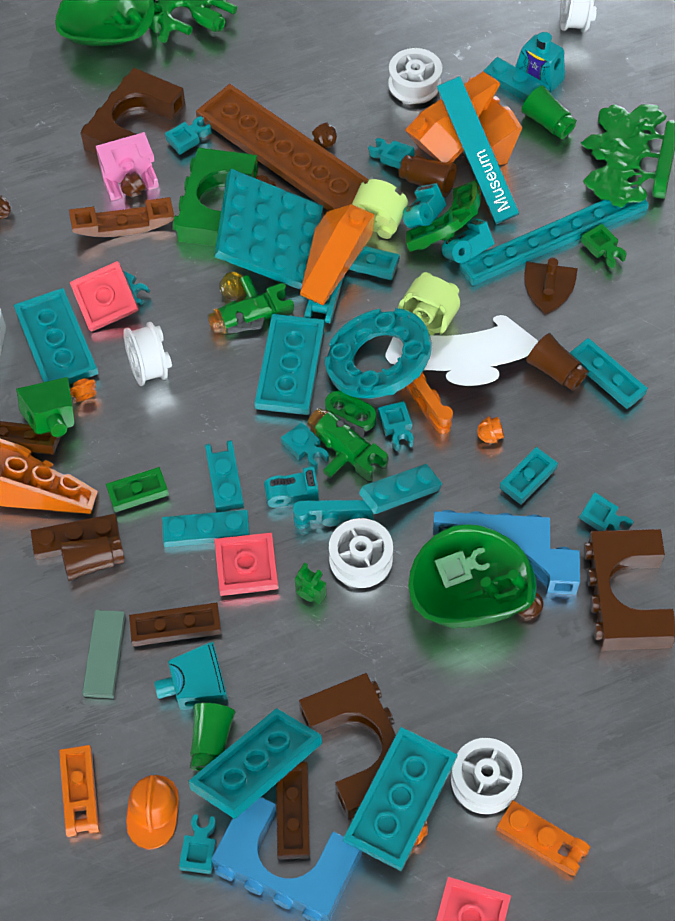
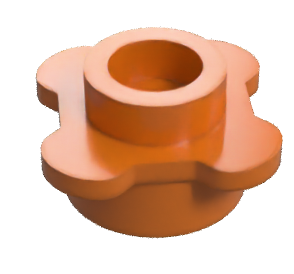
(83, 389)

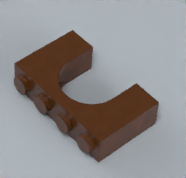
(136, 92)
(617, 624)
(351, 703)

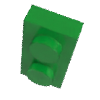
(137, 489)

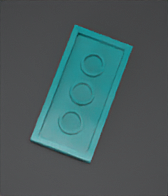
(55, 337)
(290, 364)
(255, 763)
(400, 798)

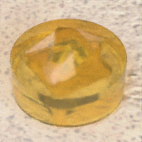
(231, 286)

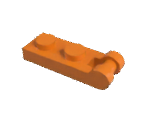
(430, 404)
(78, 790)
(542, 838)

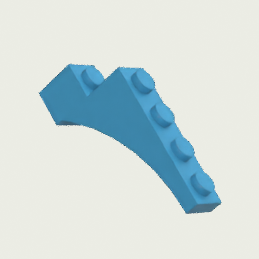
(553, 567)

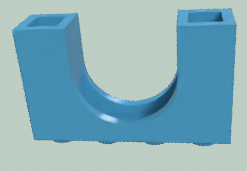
(313, 893)

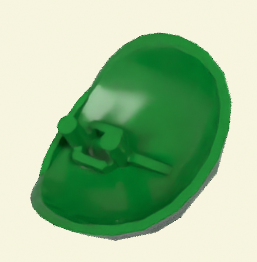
(103, 20)
(487, 597)

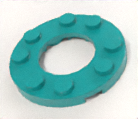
(374, 323)

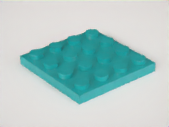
(266, 229)

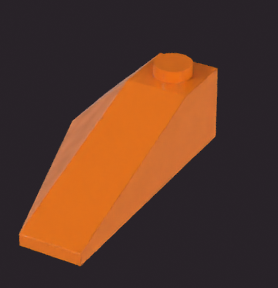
(433, 128)
(500, 129)
(334, 249)
(36, 485)

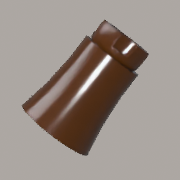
(426, 172)
(557, 362)
(91, 555)

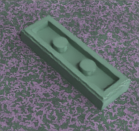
(104, 654)

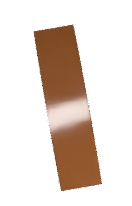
(122, 222)

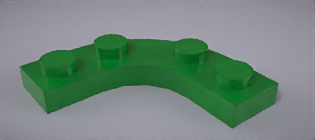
(464, 207)

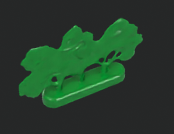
(624, 147)

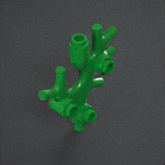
(200, 11)

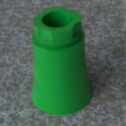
(548, 112)
(210, 733)

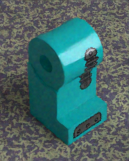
(425, 207)
(468, 243)
(292, 488)

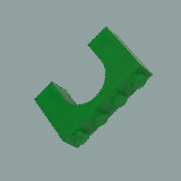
(208, 171)

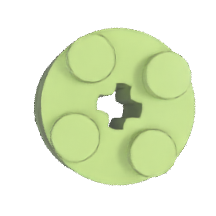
(383, 201)
(432, 301)

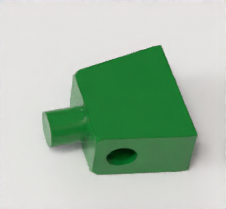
(47, 406)

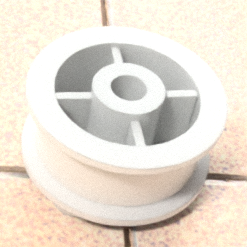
(577, 14)
(414, 75)
(147, 353)
(360, 553)
(485, 793)

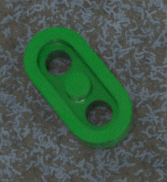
(352, 409)

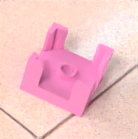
(125, 157)

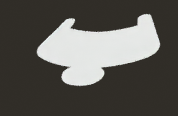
(472, 355)

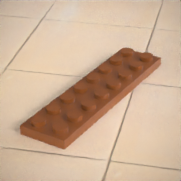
(282, 148)

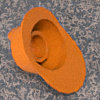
(152, 811)

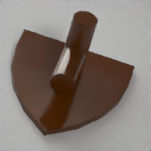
(549, 284)

